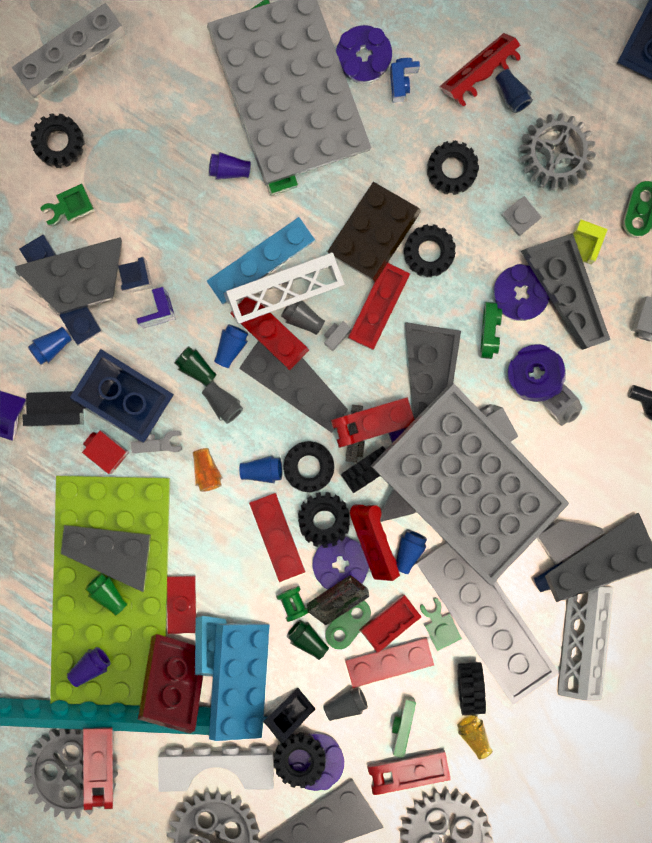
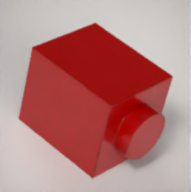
(104, 451)

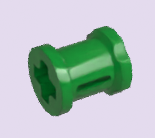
(300, 607)

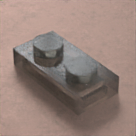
(357, 449)
(338, 600)

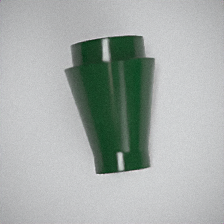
(193, 364)
(306, 639)

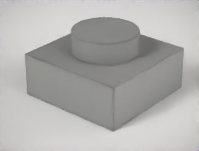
(521, 216)
(336, 334)

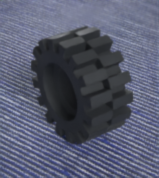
(45, 128)
(458, 151)
(434, 234)
(291, 466)
(362, 472)
(329, 535)
(471, 688)
(305, 777)

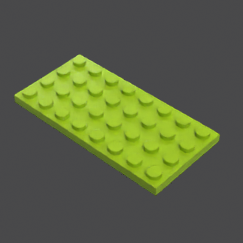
(81, 622)

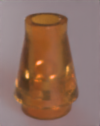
(206, 472)

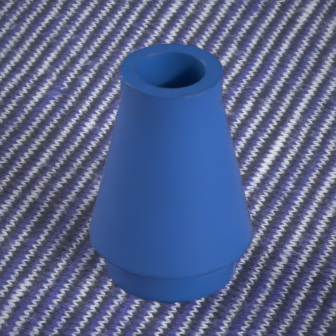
(49, 345)
(230, 345)
(263, 470)
(410, 550)

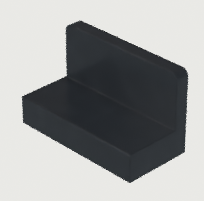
(52, 410)

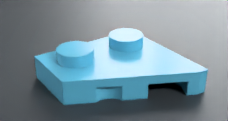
(205, 644)

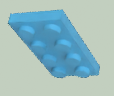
(239, 681)

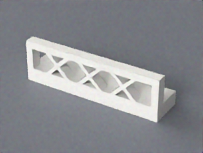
(282, 277)
(591, 668)

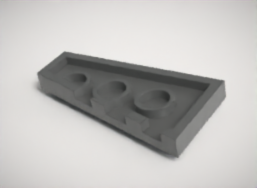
(607, 560)

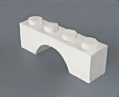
(252, 767)

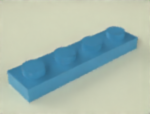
(262, 258)

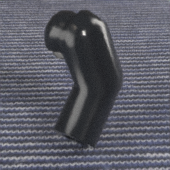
(643, 395)

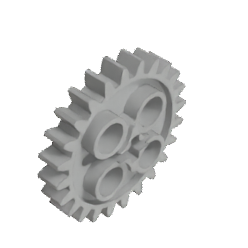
(51, 788)
(221, 812)
(422, 830)

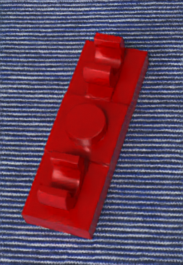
(481, 67)

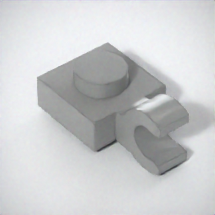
(153, 445)

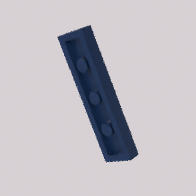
(80, 322)

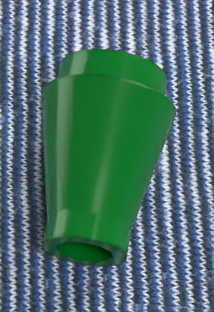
(106, 594)

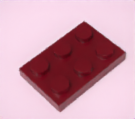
(170, 685)

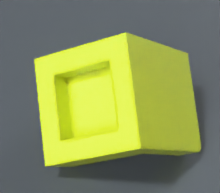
(589, 240)

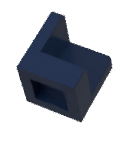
(135, 276)

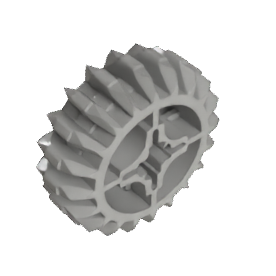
(567, 129)

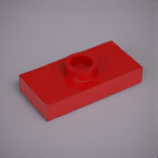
(181, 604)
(390, 623)

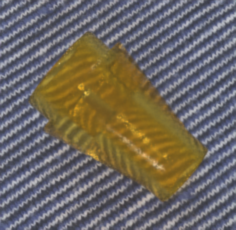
(475, 736)

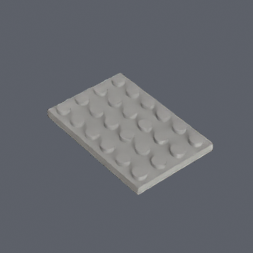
(288, 88)
(470, 484)

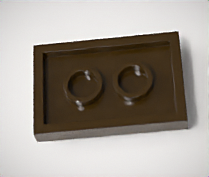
(374, 231)

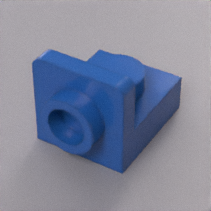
(399, 83)

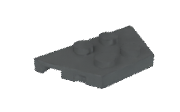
(75, 277)

